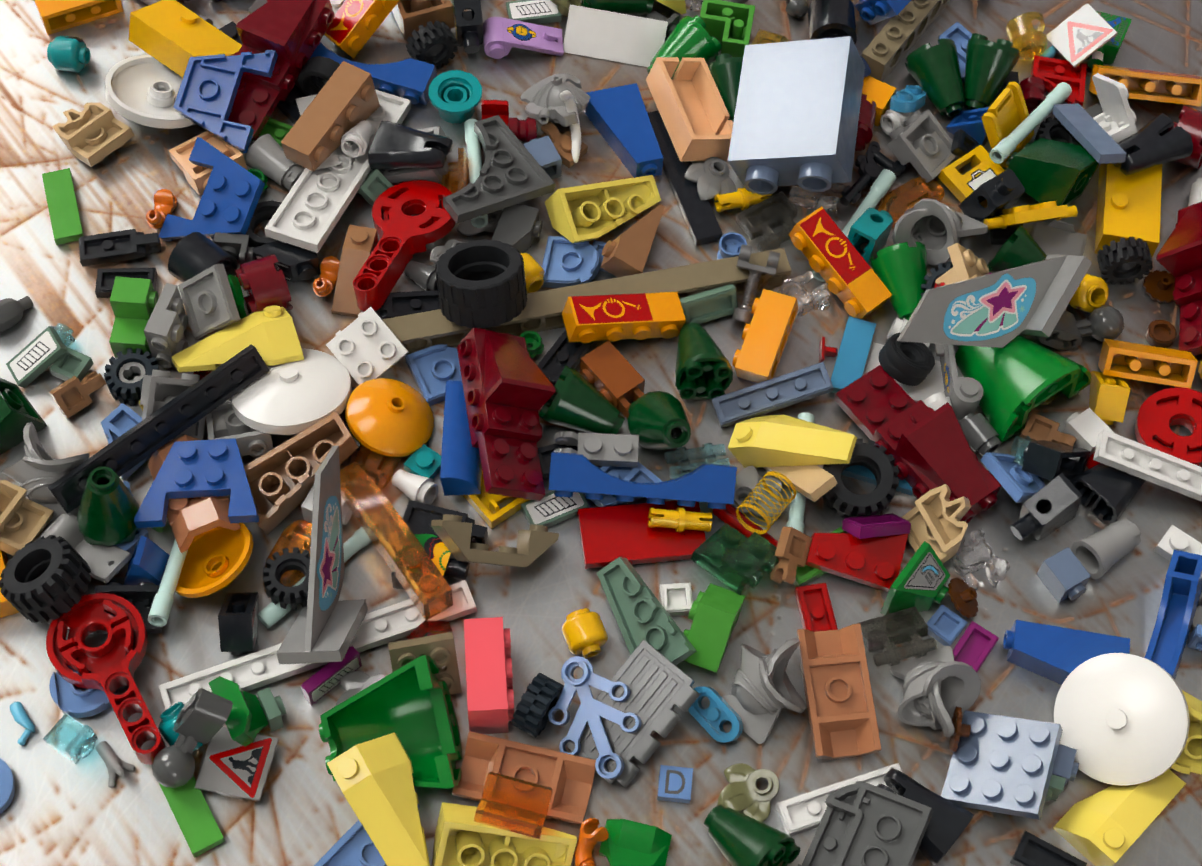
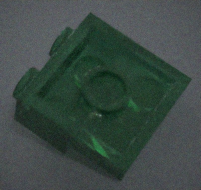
(735, 558)

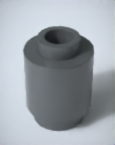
(979, 433)

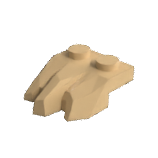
(92, 133)
(19, 518)
(938, 522)

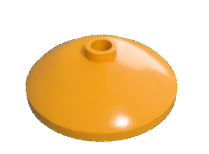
(389, 428)
(214, 561)

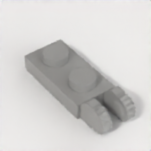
(600, 448)

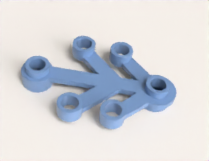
(590, 713)

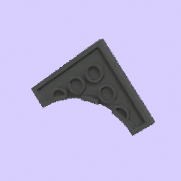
(505, 179)

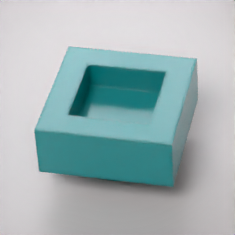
(424, 462)

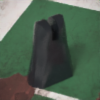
(1155, 145)
(405, 147)
(1113, 488)
(947, 819)

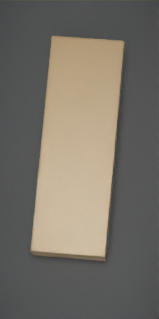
(808, 480)

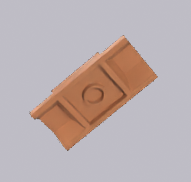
(191, 515)
(838, 693)
(565, 773)

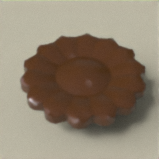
(1160, 286)
(963, 597)
(961, 730)

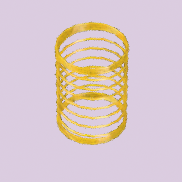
(769, 524)

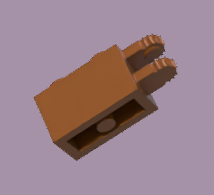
(612, 376)

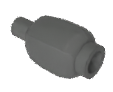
(12, 311)

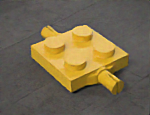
(1031, 213)

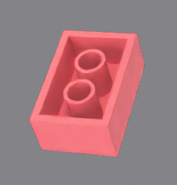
(488, 675)

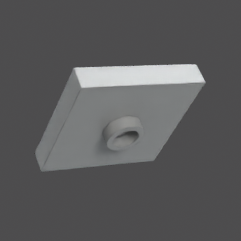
(209, 302)

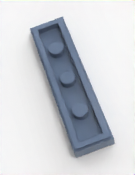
(1089, 133)
(772, 394)

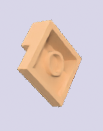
(198, 175)

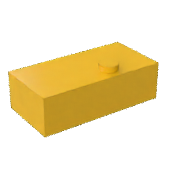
(176, 33)
(1128, 206)

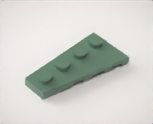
(640, 612)

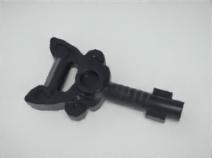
(869, 172)

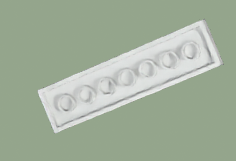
(323, 195)

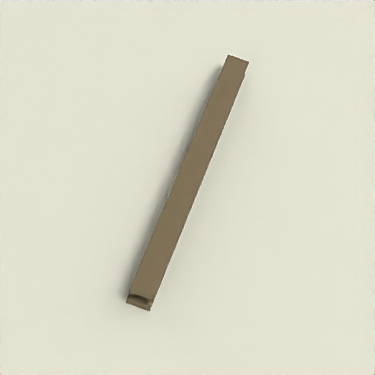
(545, 307)

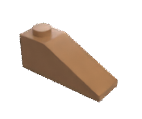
(631, 249)
(355, 251)

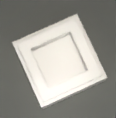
(676, 598)

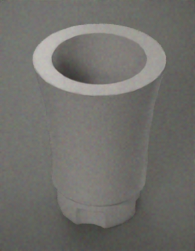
(270, 158)
(1106, 547)

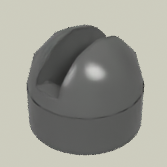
(797, 8)

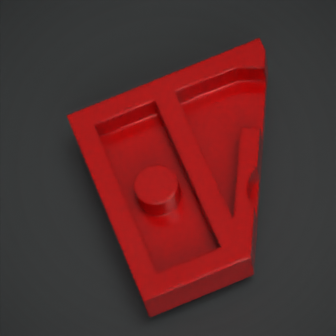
(1056, 71)

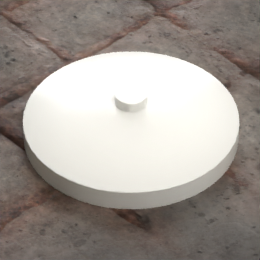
(145, 92)
(294, 394)
(1122, 718)

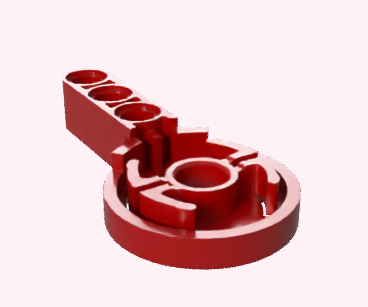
(400, 236)
(1156, 417)
(108, 664)

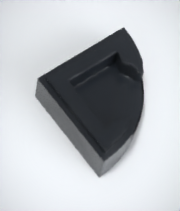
(962, 143)

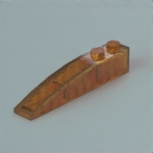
(395, 542)

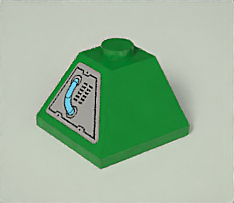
(919, 583)

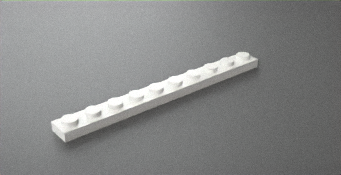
(264, 668)

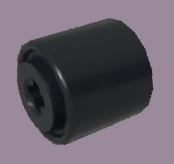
(832, 19)
(197, 254)

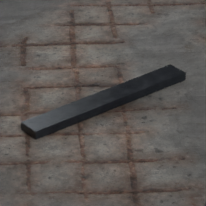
(163, 424)

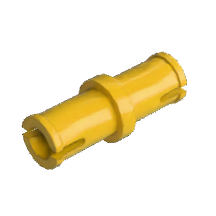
(740, 199)
(680, 519)

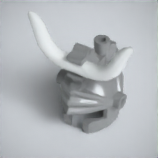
(560, 103)

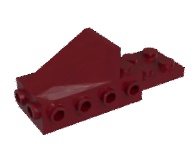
(294, 32)
(1183, 259)
(502, 408)
(923, 441)

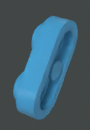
(908, 99)
(715, 715)

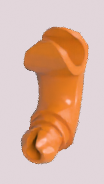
(165, 204)
(329, 271)
(588, 837)

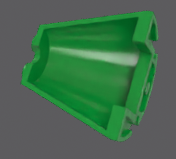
(1018, 380)
(412, 707)

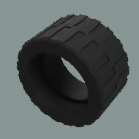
(481, 283)

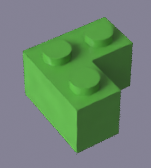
(729, 24)
(132, 305)
(713, 622)

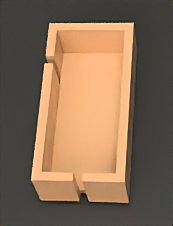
(691, 108)

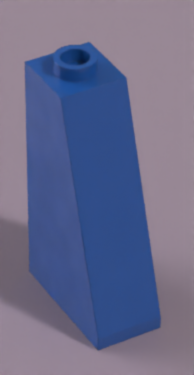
(626, 127)
(1057, 650)

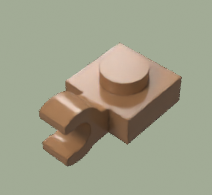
(562, 143)
(74, 395)
(1042, 428)
(793, 552)

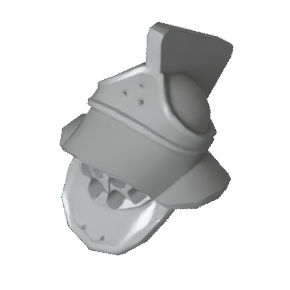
(935, 227)
(40, 470)
(935, 688)
(763, 689)

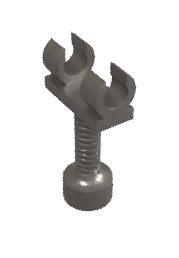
(744, 313)

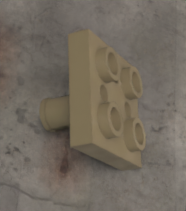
(438, 647)

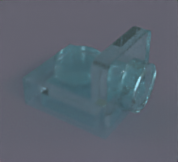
(71, 739)

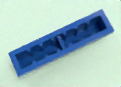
(459, 460)

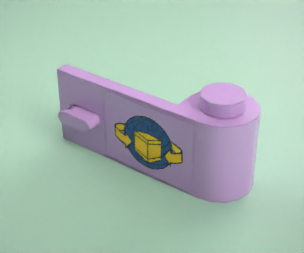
(503, 33)

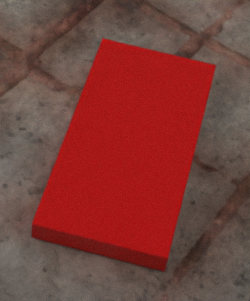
(625, 533)

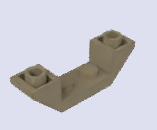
(457, 538)

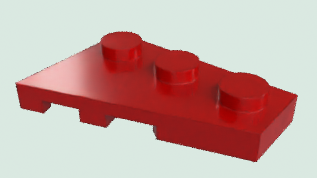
(864, 560)

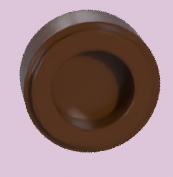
(1160, 333)

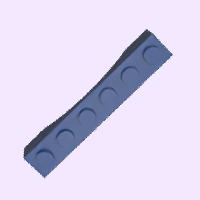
(403, 78)
(705, 484)
(1176, 611)

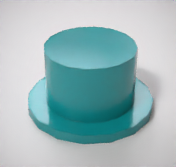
(455, 95)

